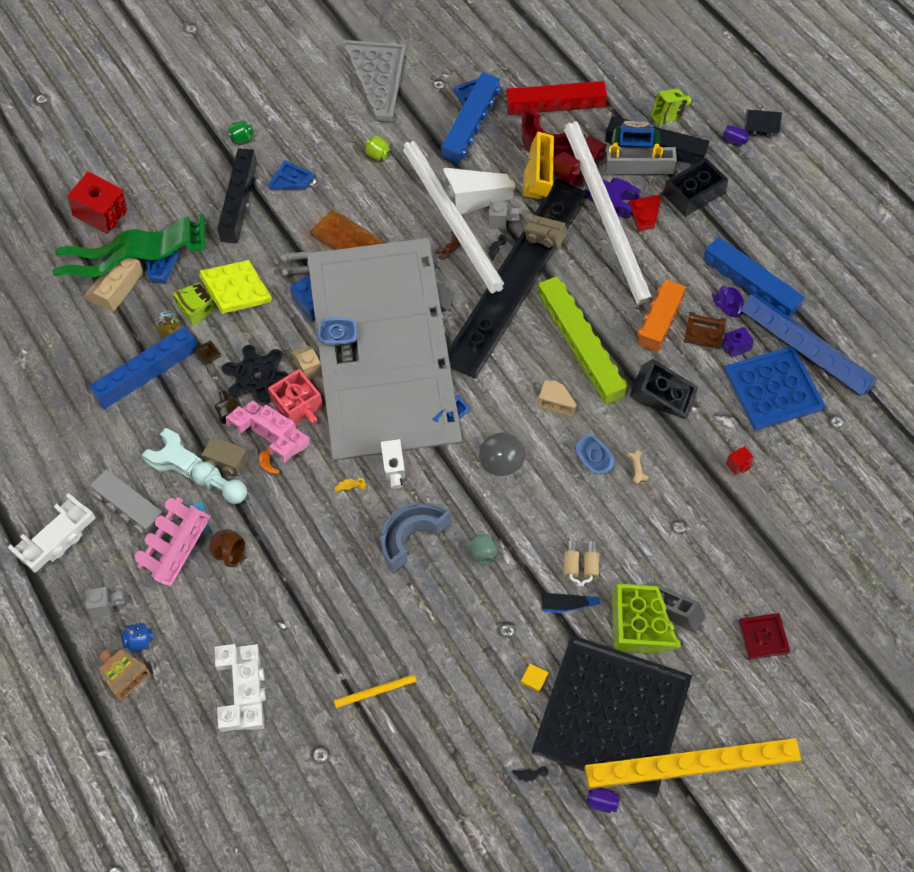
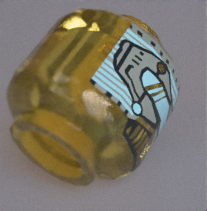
(167, 323)

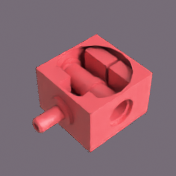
(296, 397)

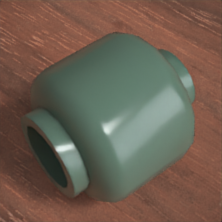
(483, 549)

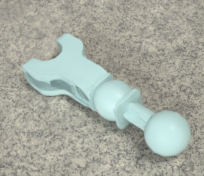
(179, 459)

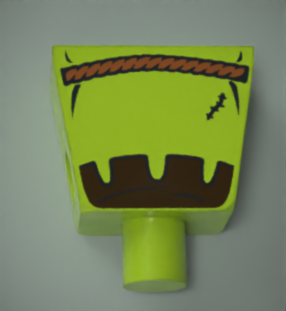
(669, 106)
(194, 302)

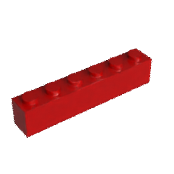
(556, 97)

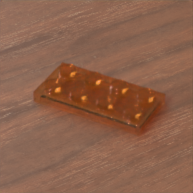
(341, 233)

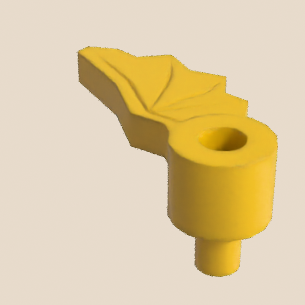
(348, 484)

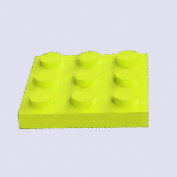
(235, 286)

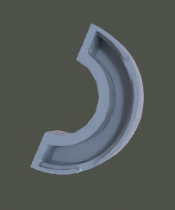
(406, 521)

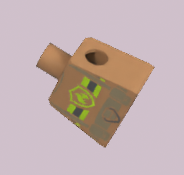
(122, 672)

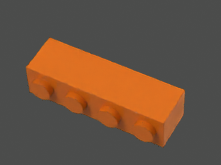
(661, 316)

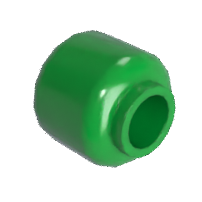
(240, 132)

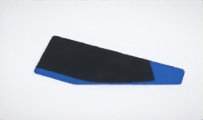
(562, 602)

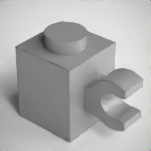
(499, 215)
(100, 601)

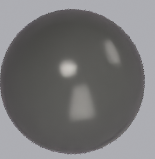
(501, 454)

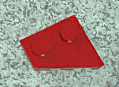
(645, 212)

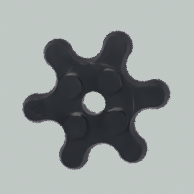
(254, 363)

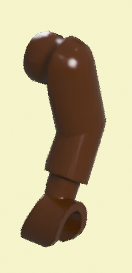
(454, 244)

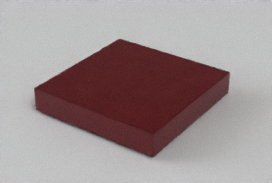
(764, 636)

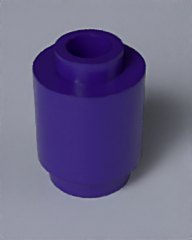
(735, 135)
(603, 800)

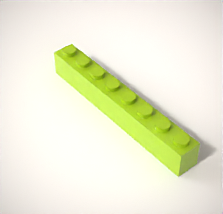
(582, 341)

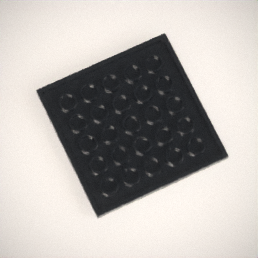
(610, 709)

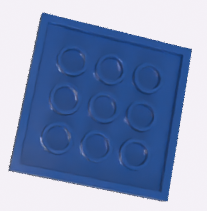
(774, 388)

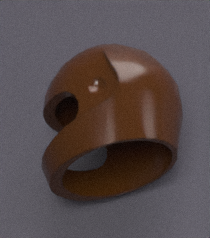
(227, 544)

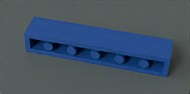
(470, 118)
(752, 276)
(143, 367)

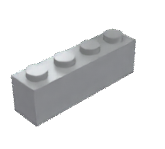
(639, 161)
(126, 502)

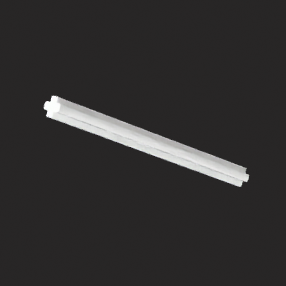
(608, 214)
(453, 217)

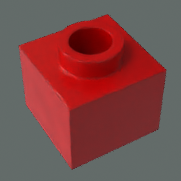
(740, 460)

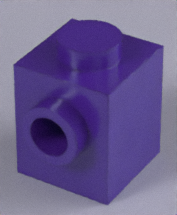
(737, 342)

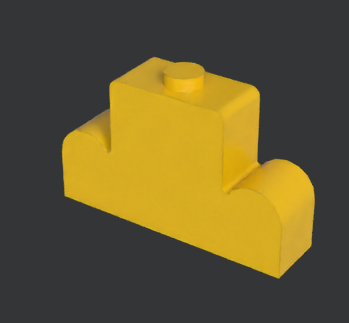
(539, 170)

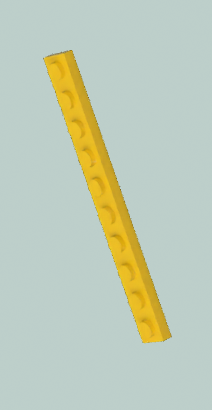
(692, 763)

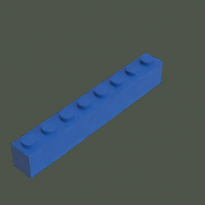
(809, 344)

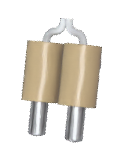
(591, 563)

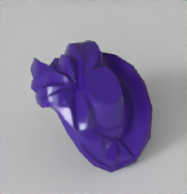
(729, 300)

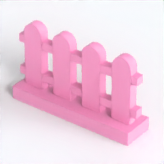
(180, 546)

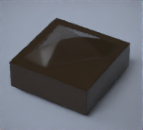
(207, 352)

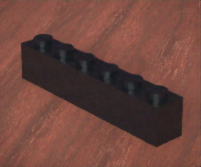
(688, 148)
(237, 195)

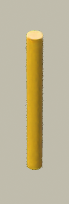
(375, 691)

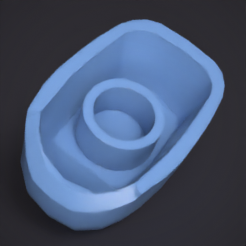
(337, 331)
(595, 454)

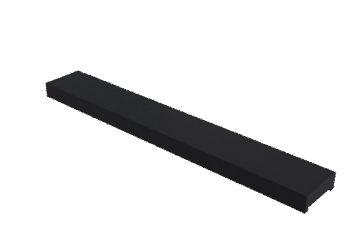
(519, 273)

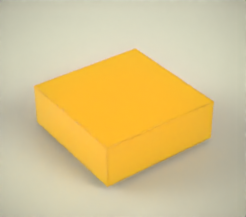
(534, 678)

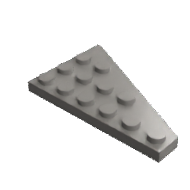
(379, 73)

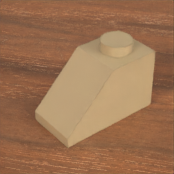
(307, 362)
(556, 398)

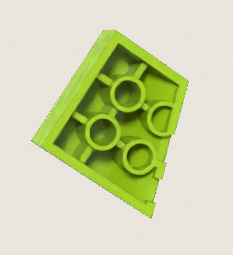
(641, 620)

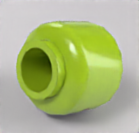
(377, 148)

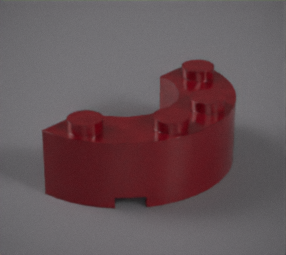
(531, 126)
(568, 167)

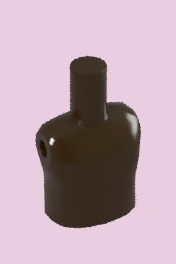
(225, 406)

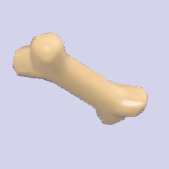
(635, 458)

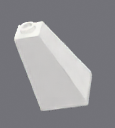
(476, 189)

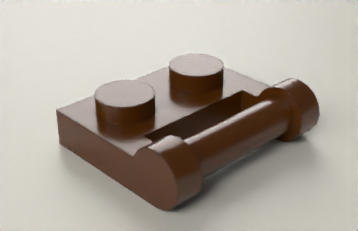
(703, 335)

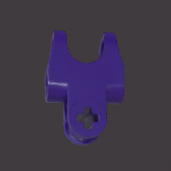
(617, 192)

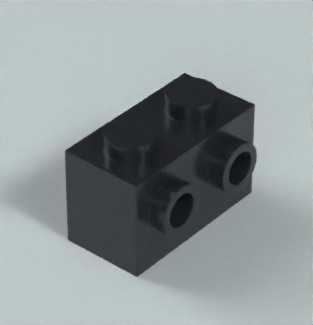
(762, 121)

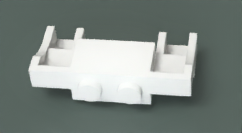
(55, 537)
(247, 686)

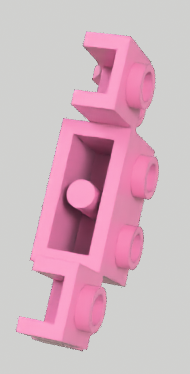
(271, 426)

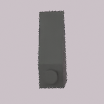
(681, 609)

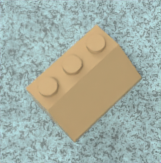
(114, 285)

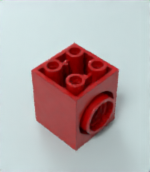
(97, 202)

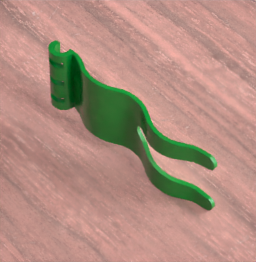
(136, 244)

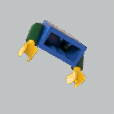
(636, 134)

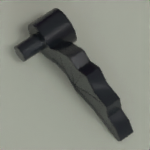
(528, 775)

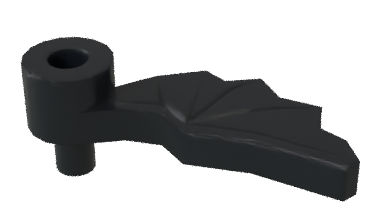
(494, 248)

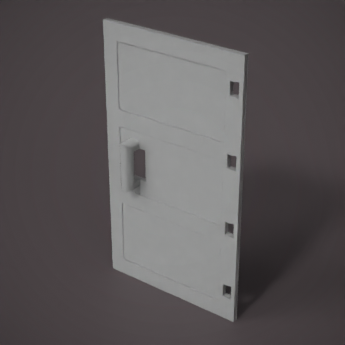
(398, 377)

